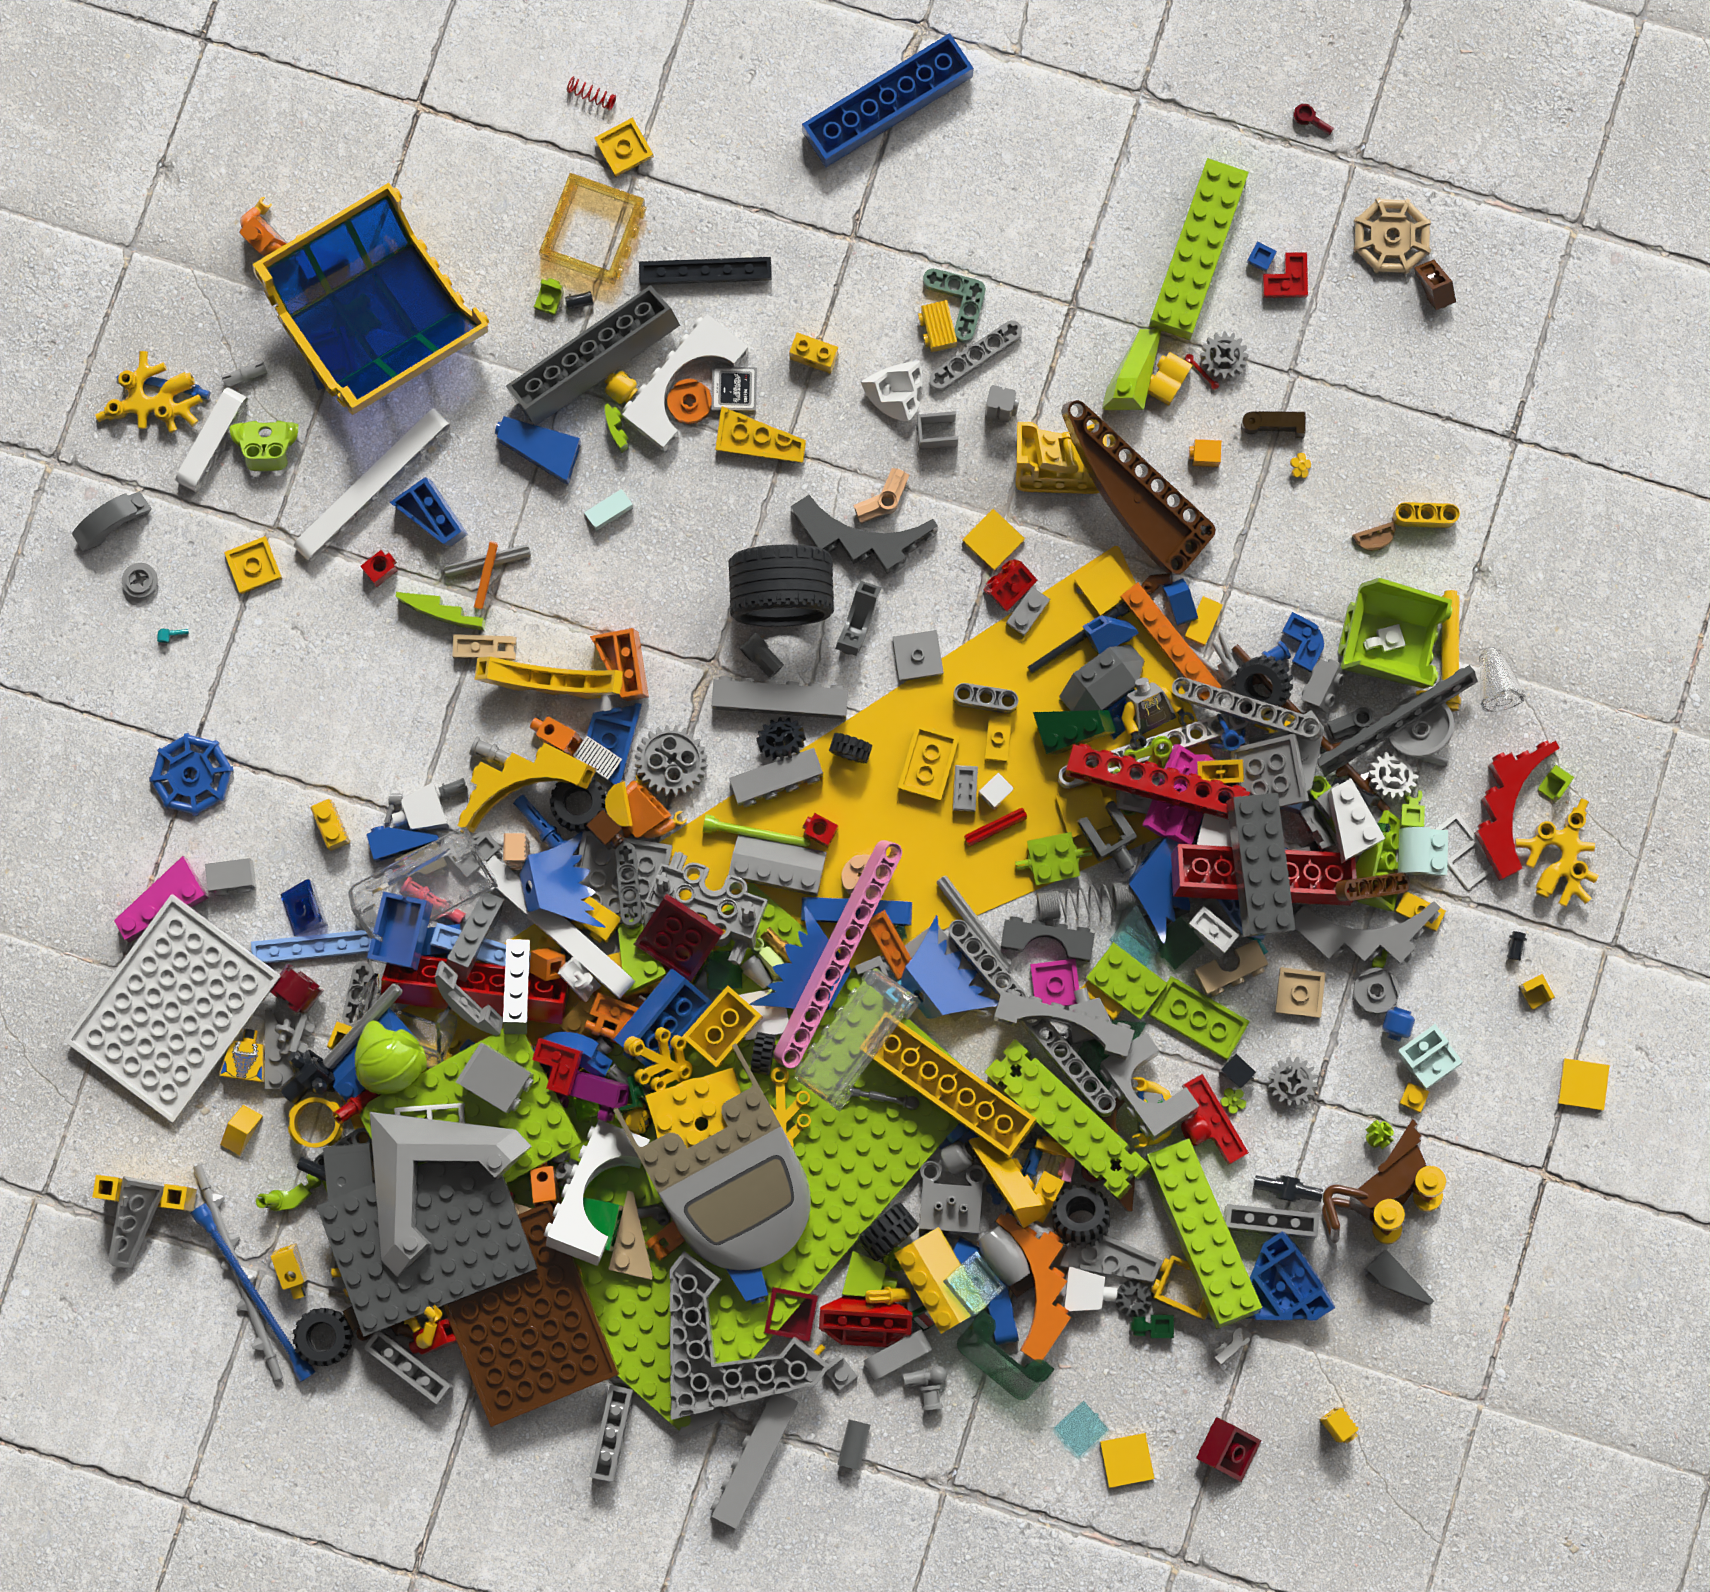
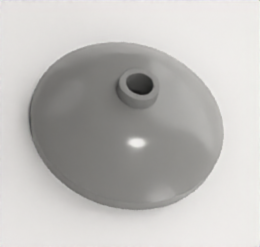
(1439, 730)

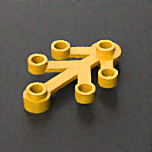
(680, 1069)
(781, 1113)

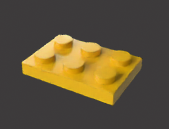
(928, 762)

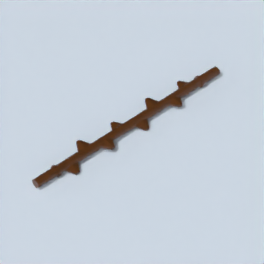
(1346, 770)

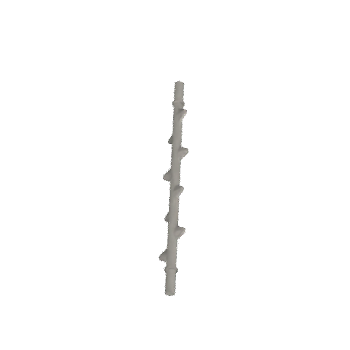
(246, 1303)

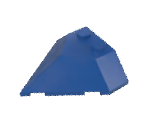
(1287, 1283)

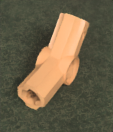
(892, 489)

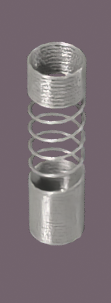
(1121, 894)

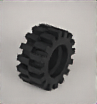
(850, 748)
(763, 1053)

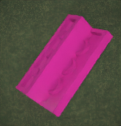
(1171, 820)

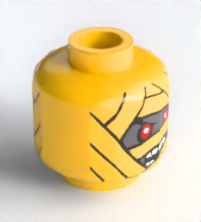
(637, 1120)

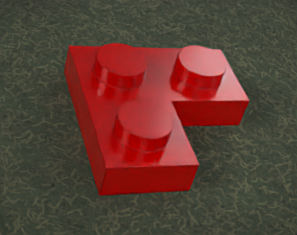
(1292, 283)
(564, 1062)

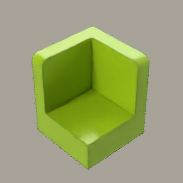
(1555, 783)

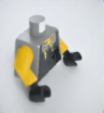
(1150, 708)

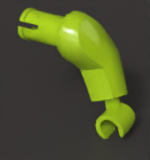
(283, 1200)

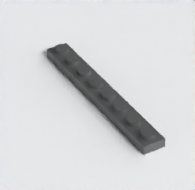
(1397, 720)

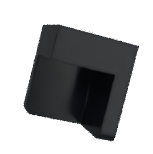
(1237, 1071)

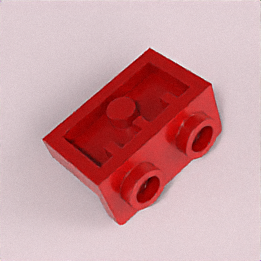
(1010, 584)

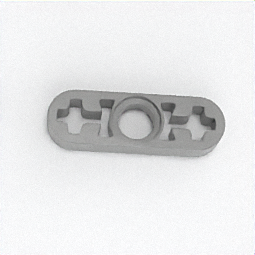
(354, 976)

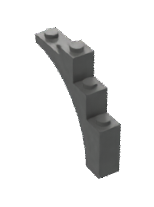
(858, 544)

